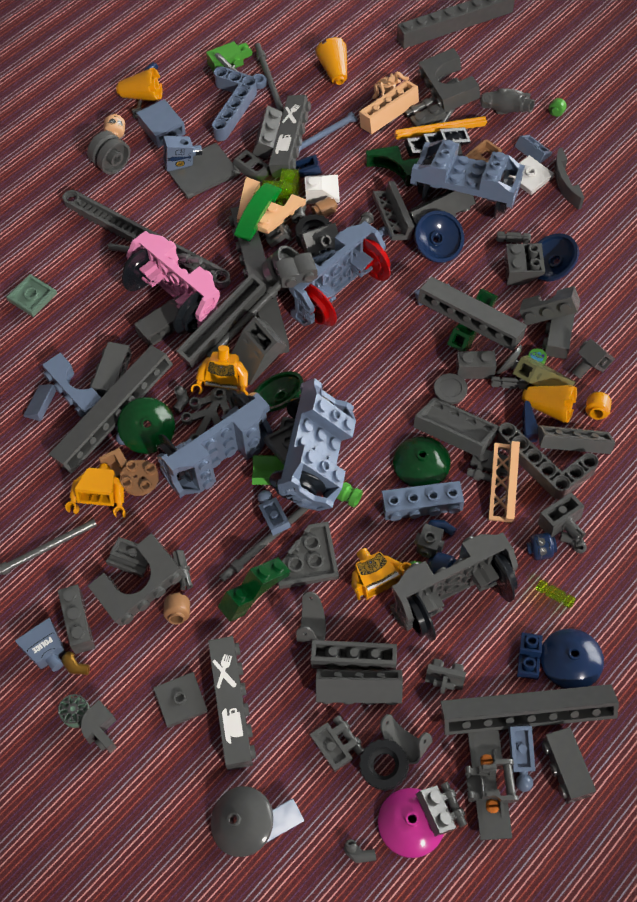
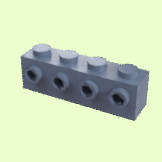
(422, 501)

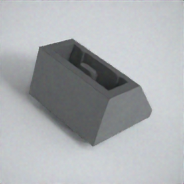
(523, 263)

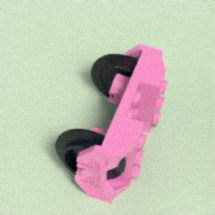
(154, 262)

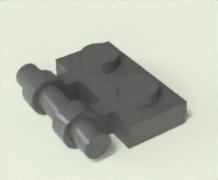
(428, 116)
(485, 463)
(330, 745)
(436, 810)

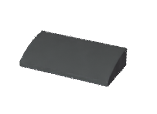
(456, 427)

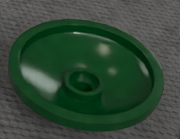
(280, 389)
(131, 426)
(417, 470)

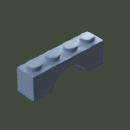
(60, 373)

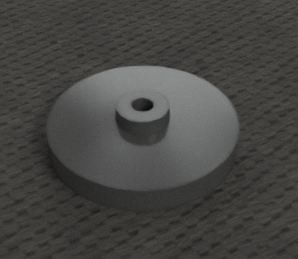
(450, 388)

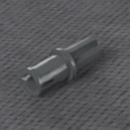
(180, 559)

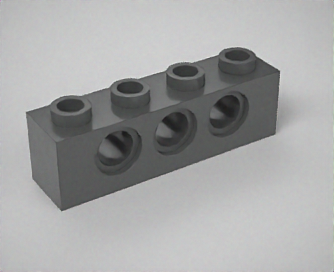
(353, 655)

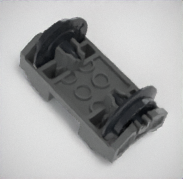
(482, 562)

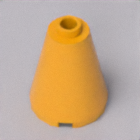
(333, 59)
(141, 86)
(552, 400)

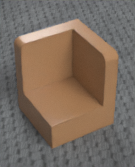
(115, 460)

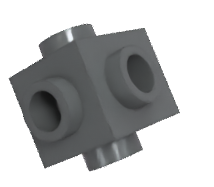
(429, 541)

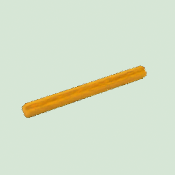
(434, 128)

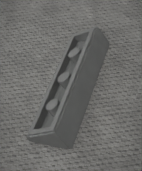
(575, 439)

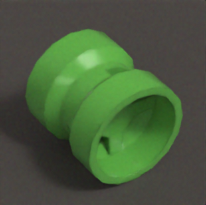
(350, 495)

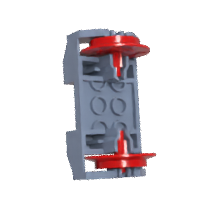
(357, 253)

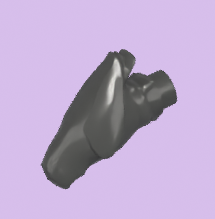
(507, 101)

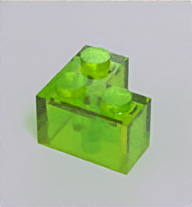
(288, 182)

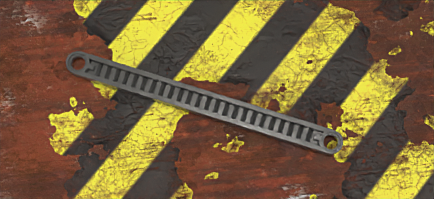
(130, 230)

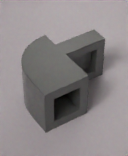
(95, 723)

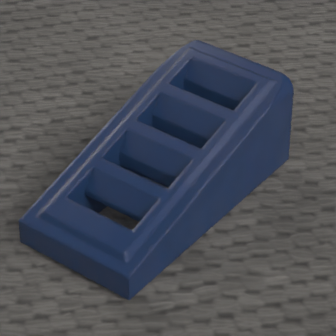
(309, 166)
(529, 423)

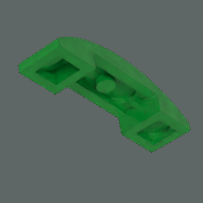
(255, 210)

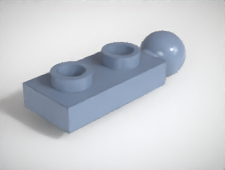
(272, 512)
(523, 755)

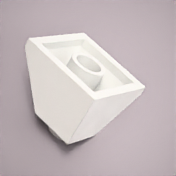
(321, 187)

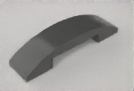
(572, 193)

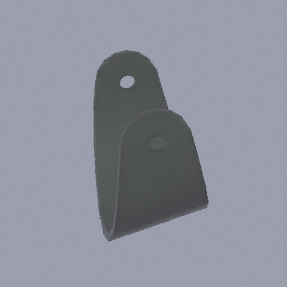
(313, 619)
(413, 746)

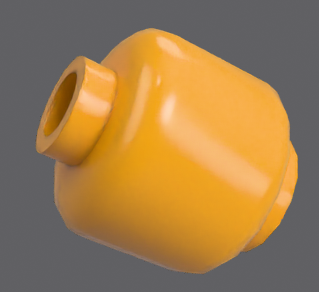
(598, 405)

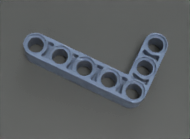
(243, 90)

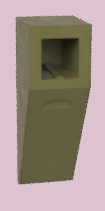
(539, 374)

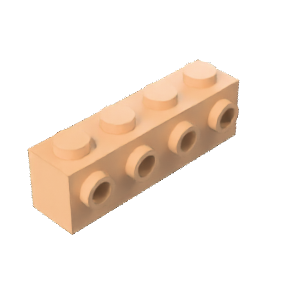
(389, 106)

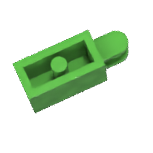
(231, 52)

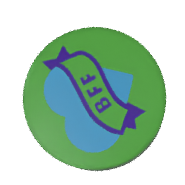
(539, 355)

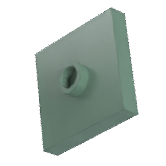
(31, 295)

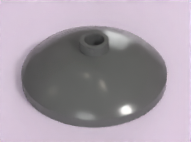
(252, 824)

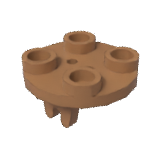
(141, 469)

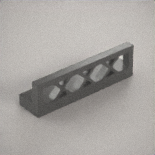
(398, 212)

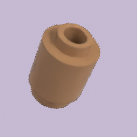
(324, 207)

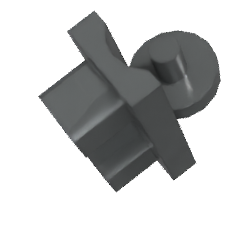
(445, 677)

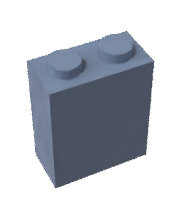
(160, 121)

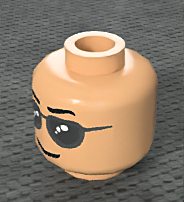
(115, 124)

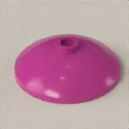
(400, 835)

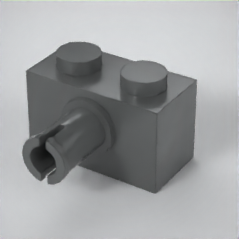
(319, 239)
(593, 356)
(562, 517)

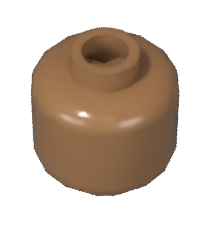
(176, 608)

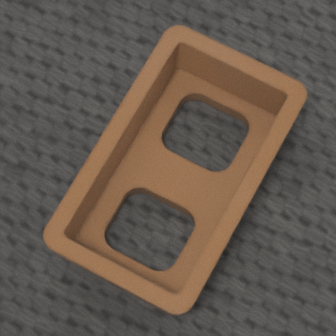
(485, 146)

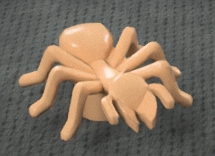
(387, 84)

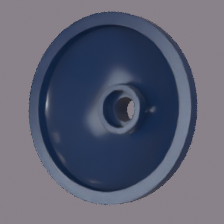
(446, 231)
(559, 256)
(568, 670)

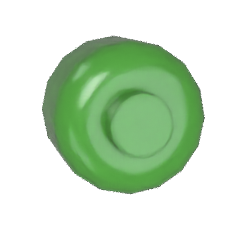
(557, 107)

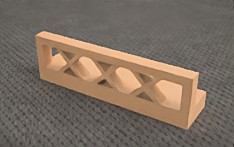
(511, 478)

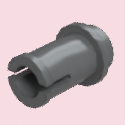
(368, 217)

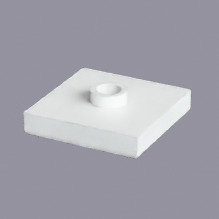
(534, 175)

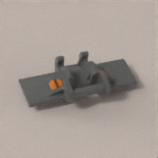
(482, 786)

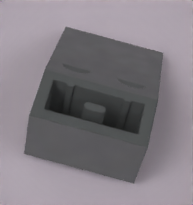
(258, 347)

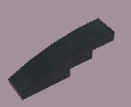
(415, 145)

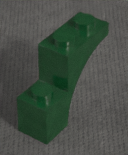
(391, 159)
(462, 336)
(257, 581)

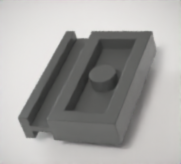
(127, 558)

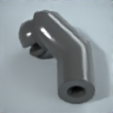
(579, 547)
(358, 855)

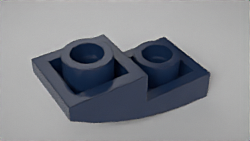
(529, 656)

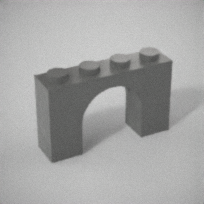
(447, 95)
(163, 574)

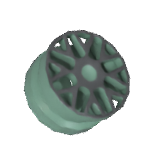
(72, 710)

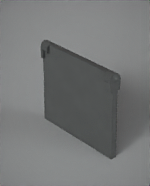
(206, 172)

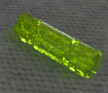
(555, 594)

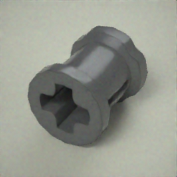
(299, 212)

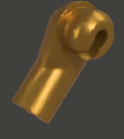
(72, 666)

